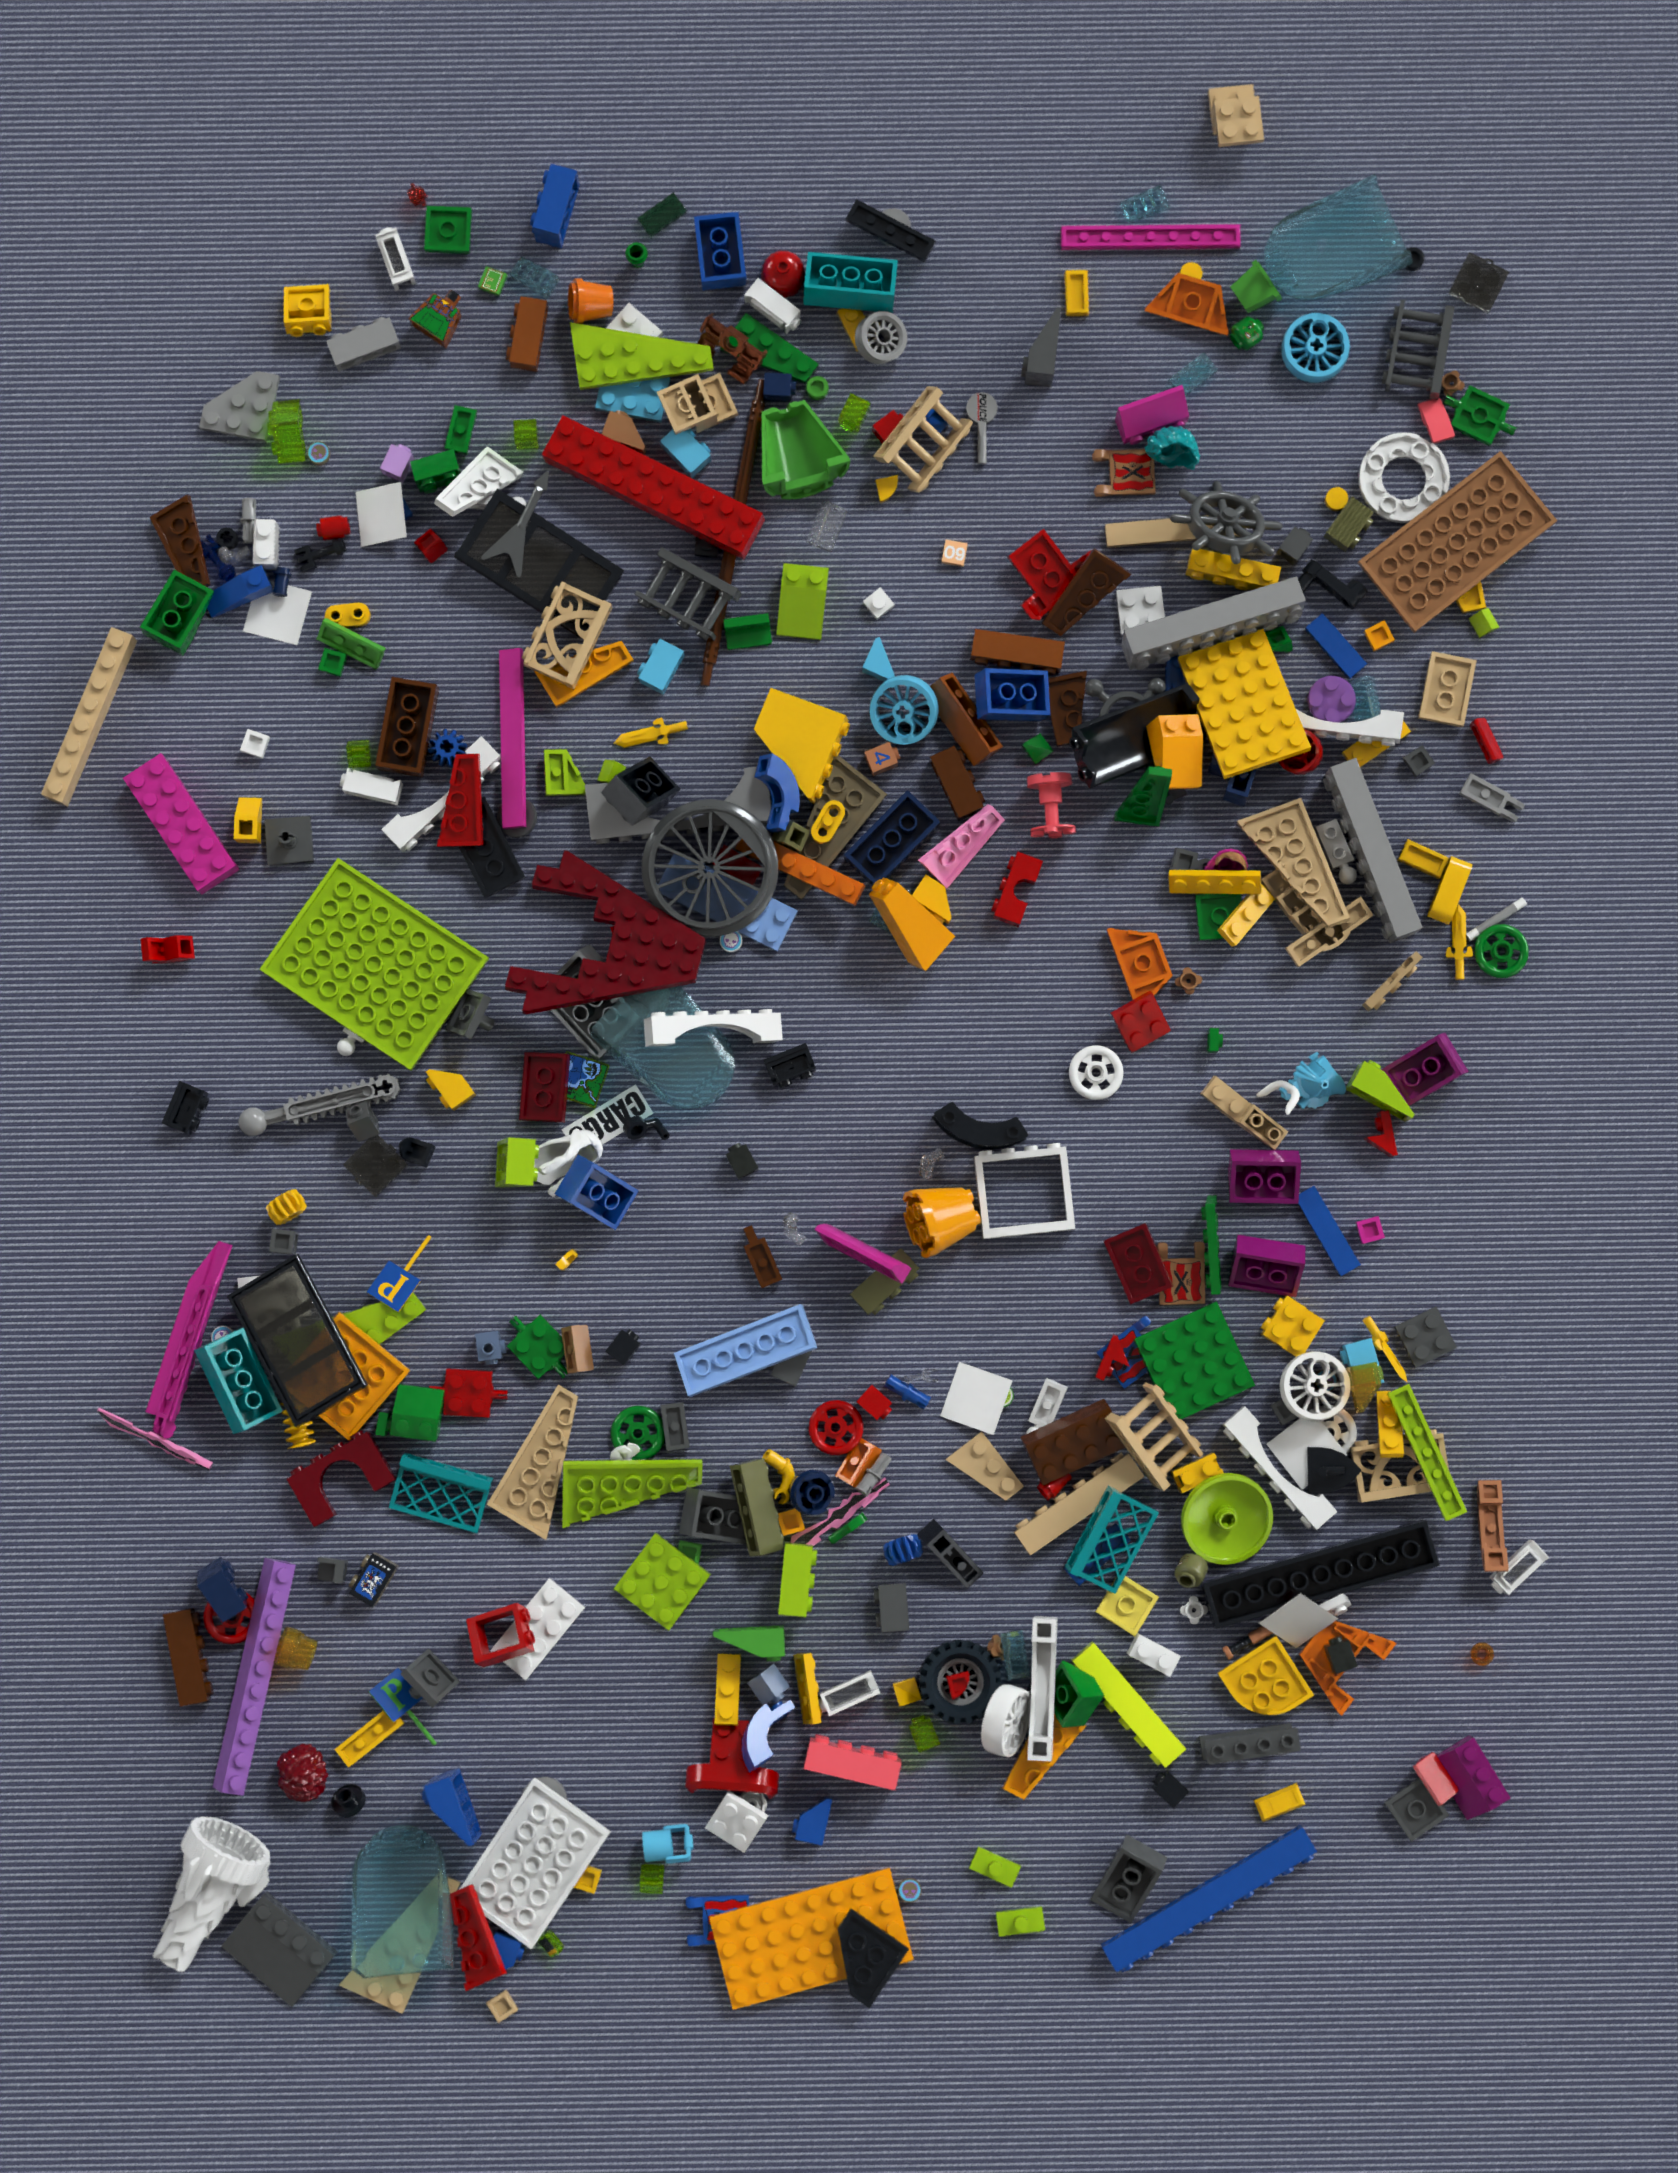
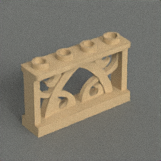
(575, 665)
(1377, 1488)

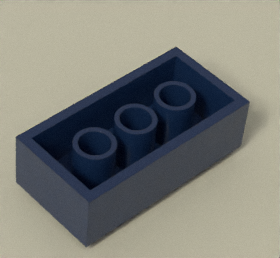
(892, 839)

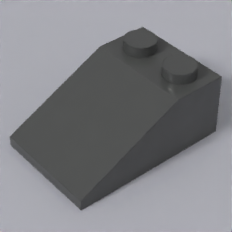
(1040, 363)
(712, 1516)
(1129, 1878)

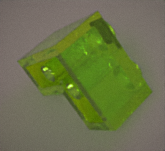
(287, 431)

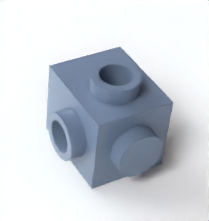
(490, 1347)
(768, 1685)

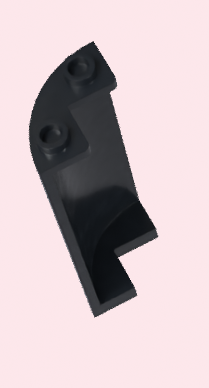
(1120, 740)

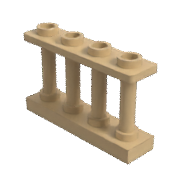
(903, 435)
(1133, 1441)

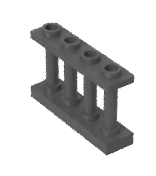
(1439, 341)
(707, 582)
(1249, 1743)

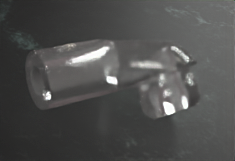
(234, 557)
(927, 1163)
(790, 1228)

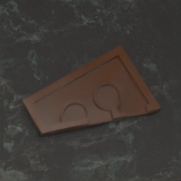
(1066, 704)

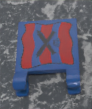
(1125, 1374)
(711, 1906)

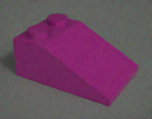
(1426, 1069)

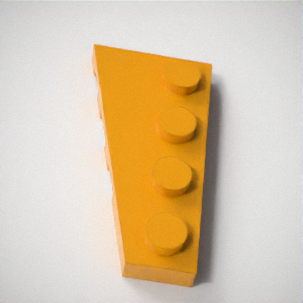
(600, 665)
(1027, 1773)

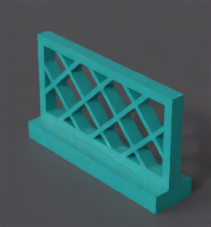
(446, 1473)
(1092, 1535)

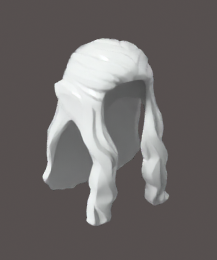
(559, 1154)

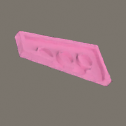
(958, 849)

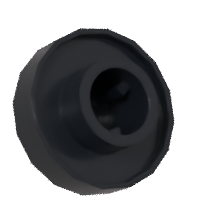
(348, 1800)

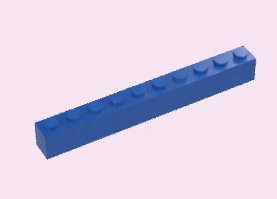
(1208, 1898)

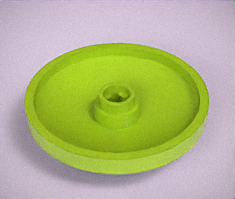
(1227, 1518)

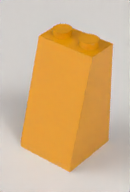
(910, 923)

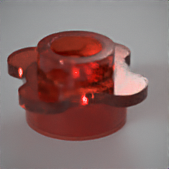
(417, 195)

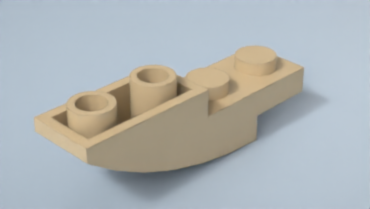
(1244, 1113)

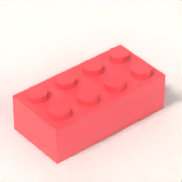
(852, 1763)

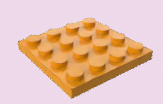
(380, 1371)

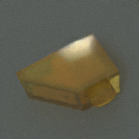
(1364, 1383)

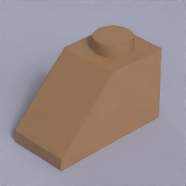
(622, 429)

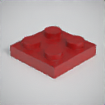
(1140, 1021)

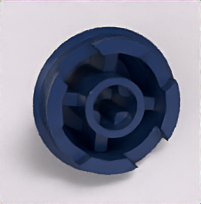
(811, 1492)

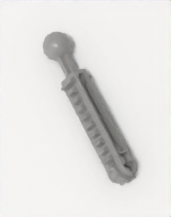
(254, 1120)

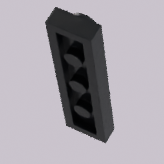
(890, 230)

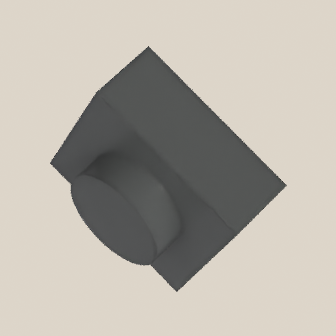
(1418, 761)

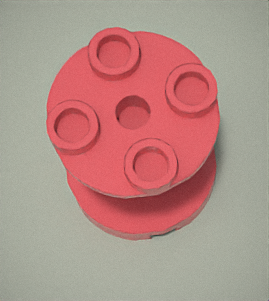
(1050, 796)

